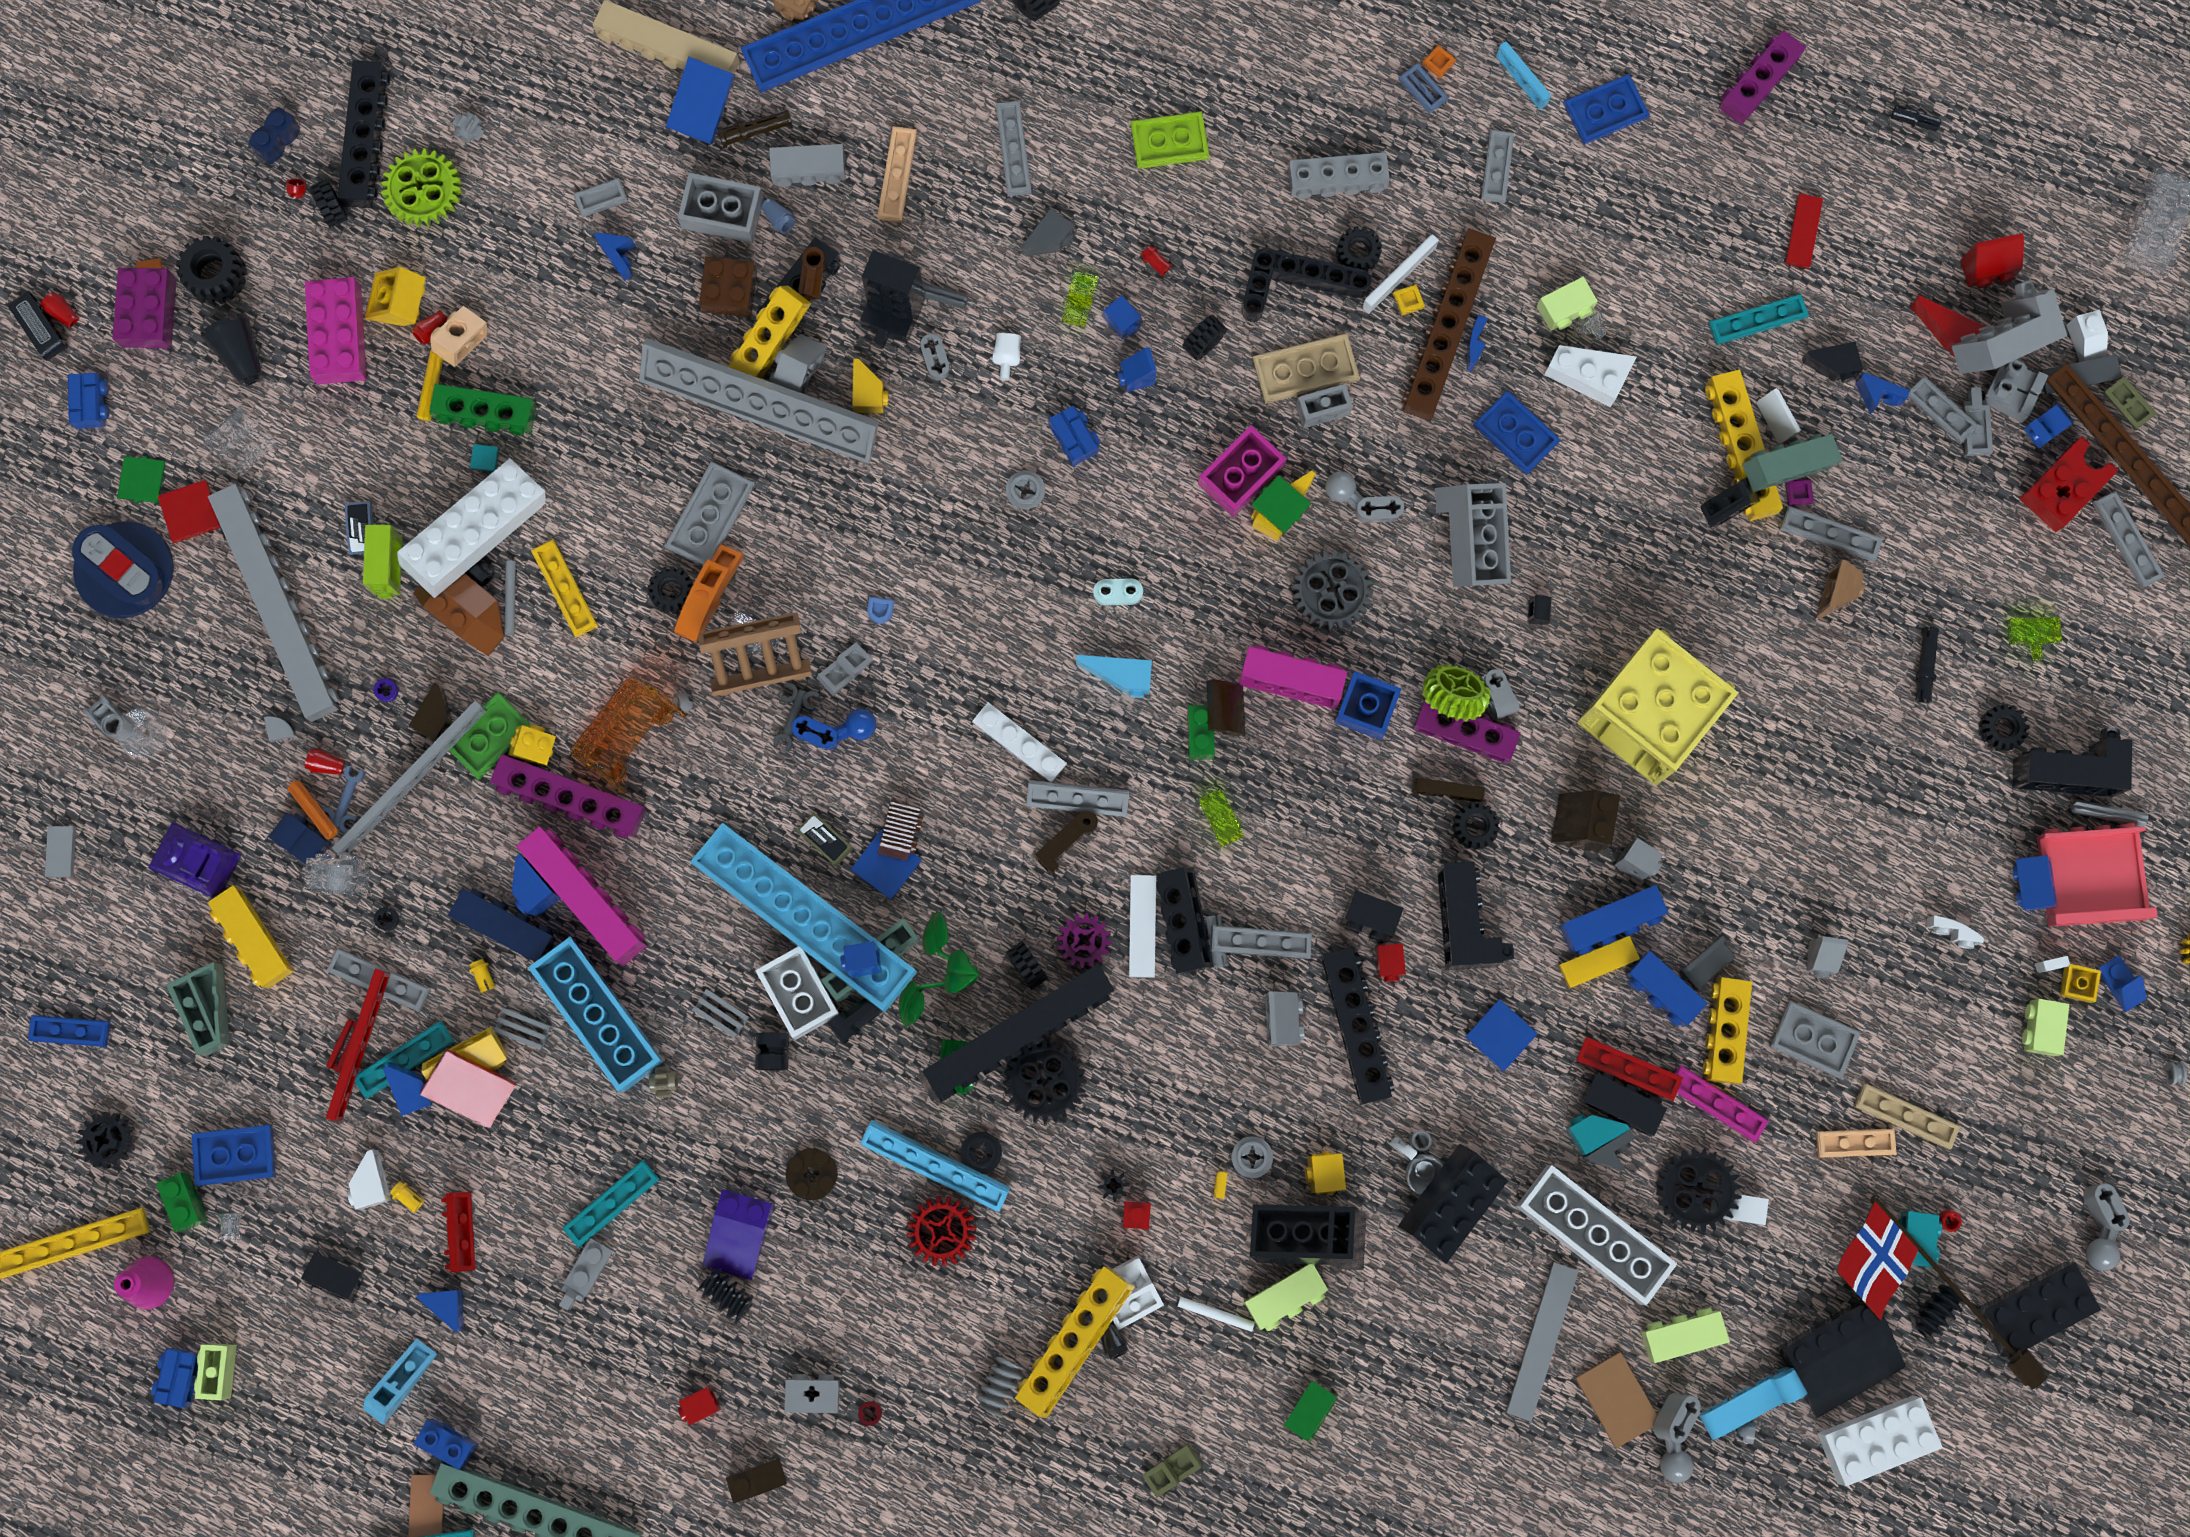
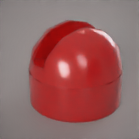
(296, 188)
(1954, 1218)

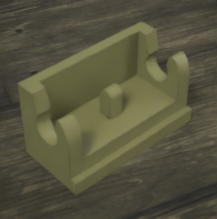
(2130, 403)

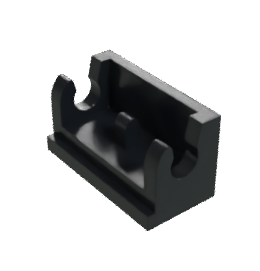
(1729, 503)
(332, 1277)

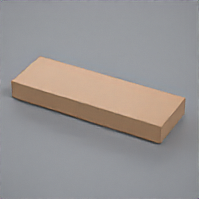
(1856, 1143)

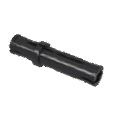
(1927, 665)

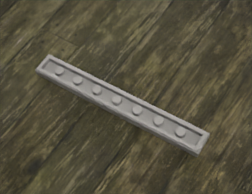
(410, 778)

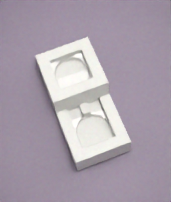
(1750, 1209)

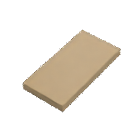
(1306, 368)

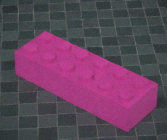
(578, 892)

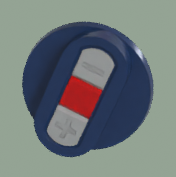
(121, 568)

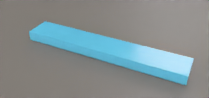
(935, 1165)

